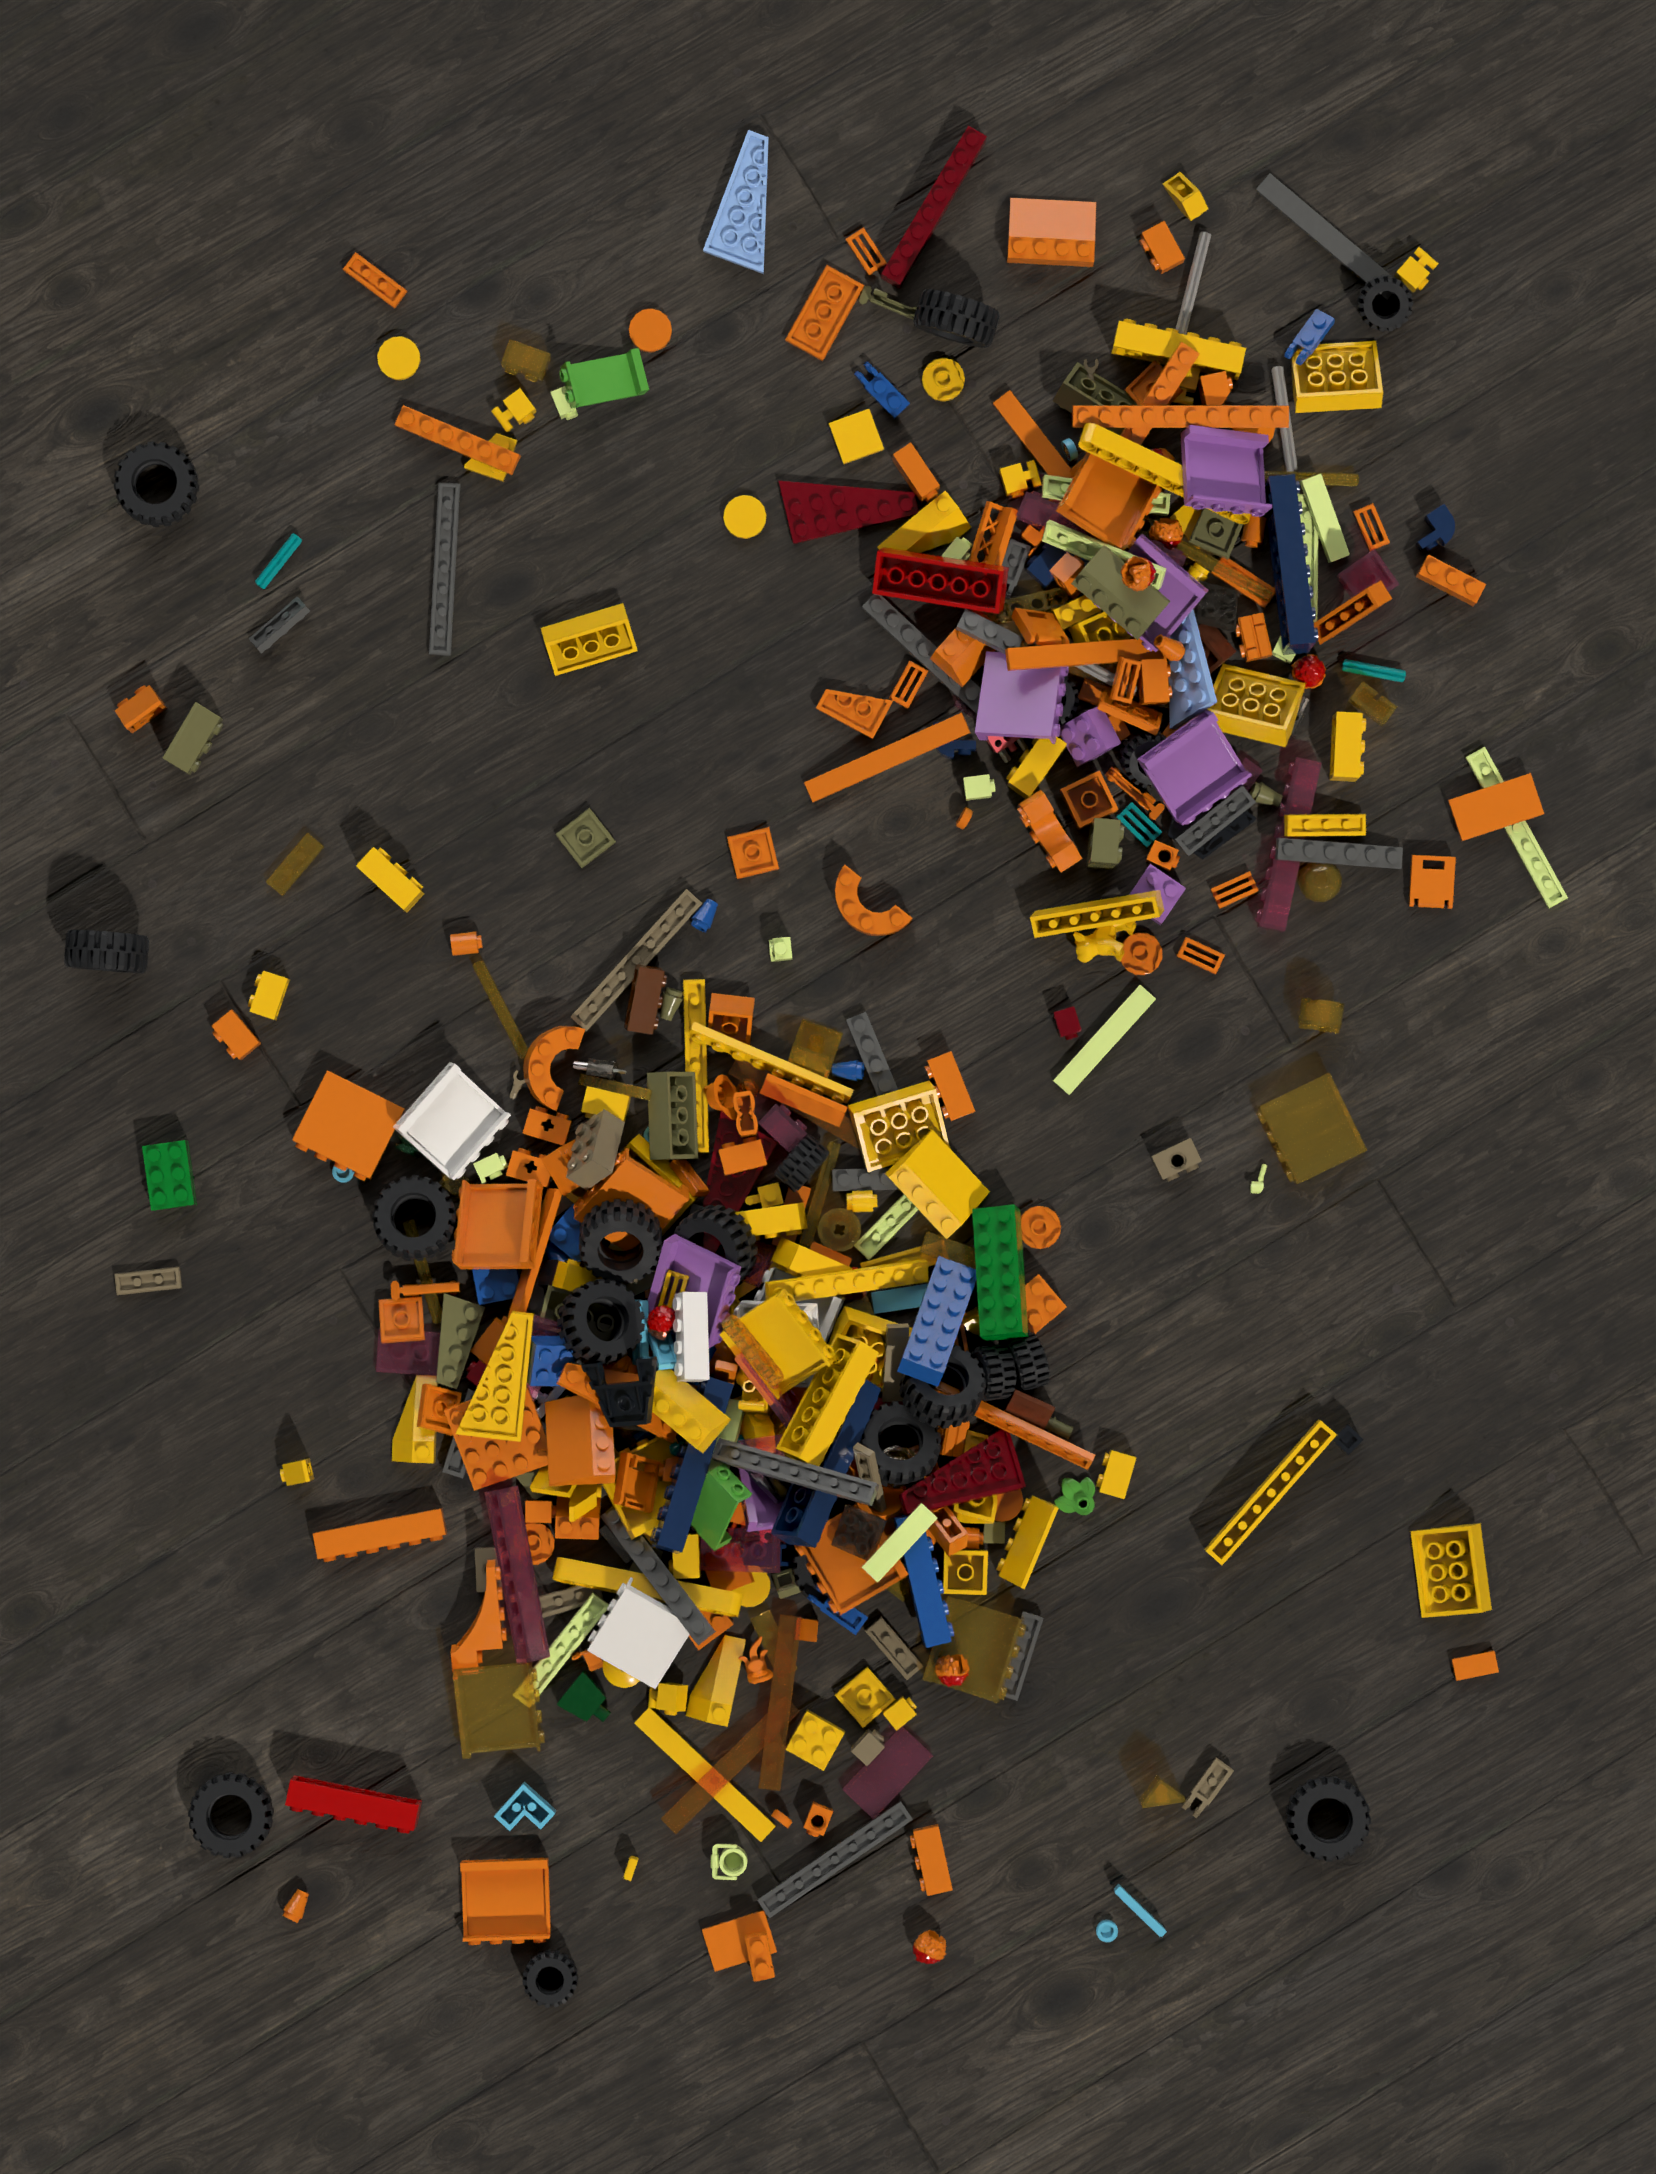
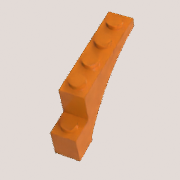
(486, 1629)

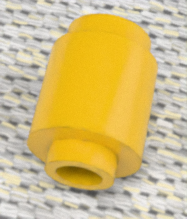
(861, 1201)

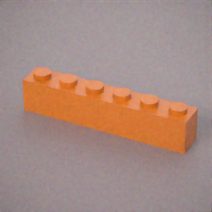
(380, 1533)

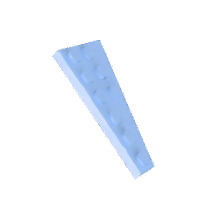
(741, 217)
(1189, 676)

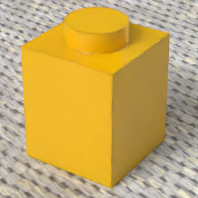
(900, 1712)

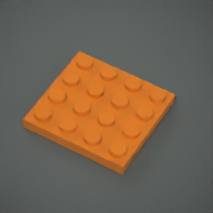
(496, 1459)

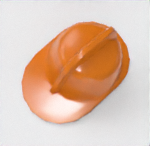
(721, 1094)

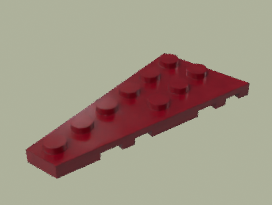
(831, 509)
(732, 1188)
(976, 1474)

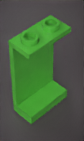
(604, 379)
(717, 1505)

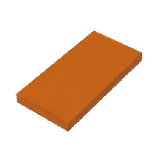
(824, 313)
(1496, 807)

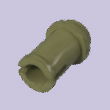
(1059, 1428)

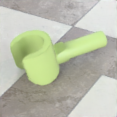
(1257, 1186)

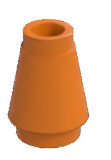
(1170, 647)
(295, 1907)

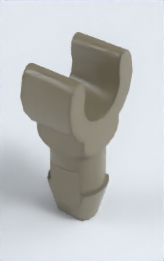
(1090, 371)
(516, 1085)

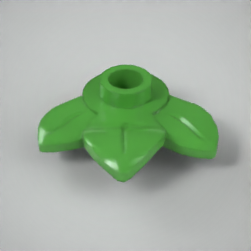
(1074, 1493)

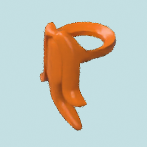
(756, 1667)

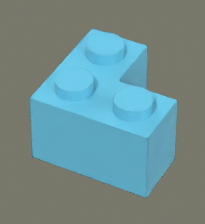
(528, 1803)

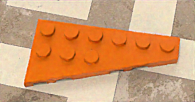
(577, 1381)

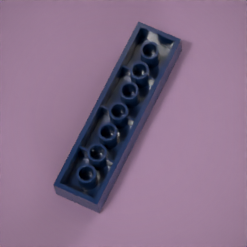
(1289, 565)
(687, 1479)
(808, 1510)

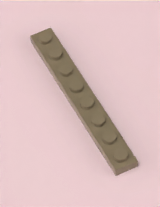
(640, 954)

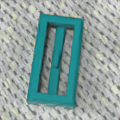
(1152, 837)

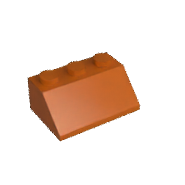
(961, 655)

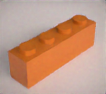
(1352, 611)

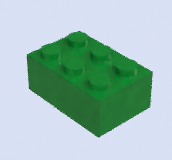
(169, 1175)

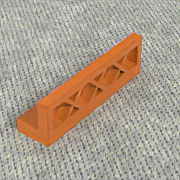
(1000, 534)
(803, 1100)

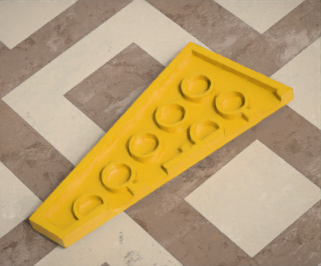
(500, 1396)

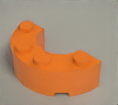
(1046, 830)
(858, 916)
(539, 1059)

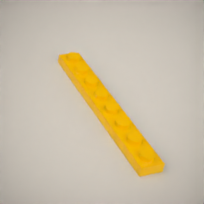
(763, 1060)
(851, 1280)

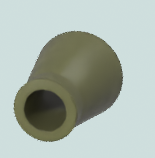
(1263, 794)
(671, 1000)

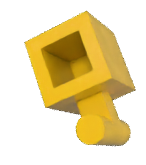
(1413, 272)
(1188, 384)
(517, 407)
(1015, 479)
(768, 1196)
(753, 1402)
(668, 1697)

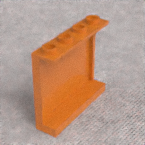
(1108, 501)
(347, 1126)
(636, 1183)
(497, 1225)
(842, 1573)
(506, 1900)

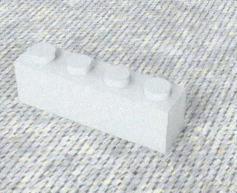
(691, 1336)

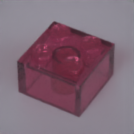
(1365, 573)
(783, 1128)

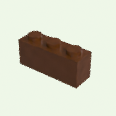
(645, 999)

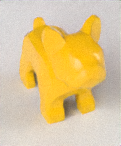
(1102, 942)

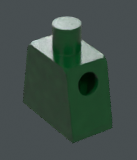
(584, 1699)

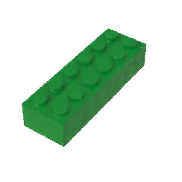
(1000, 1272)

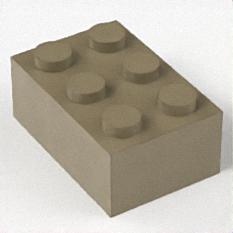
(595, 1149)

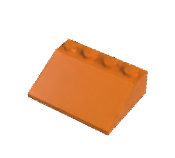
(1051, 232)
(578, 1443)

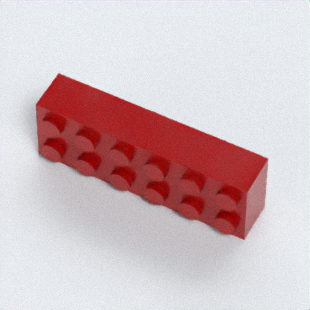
(940, 580)
(353, 1803)

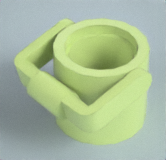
(732, 1861)

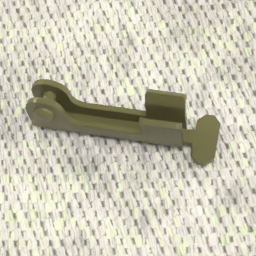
(880, 299)

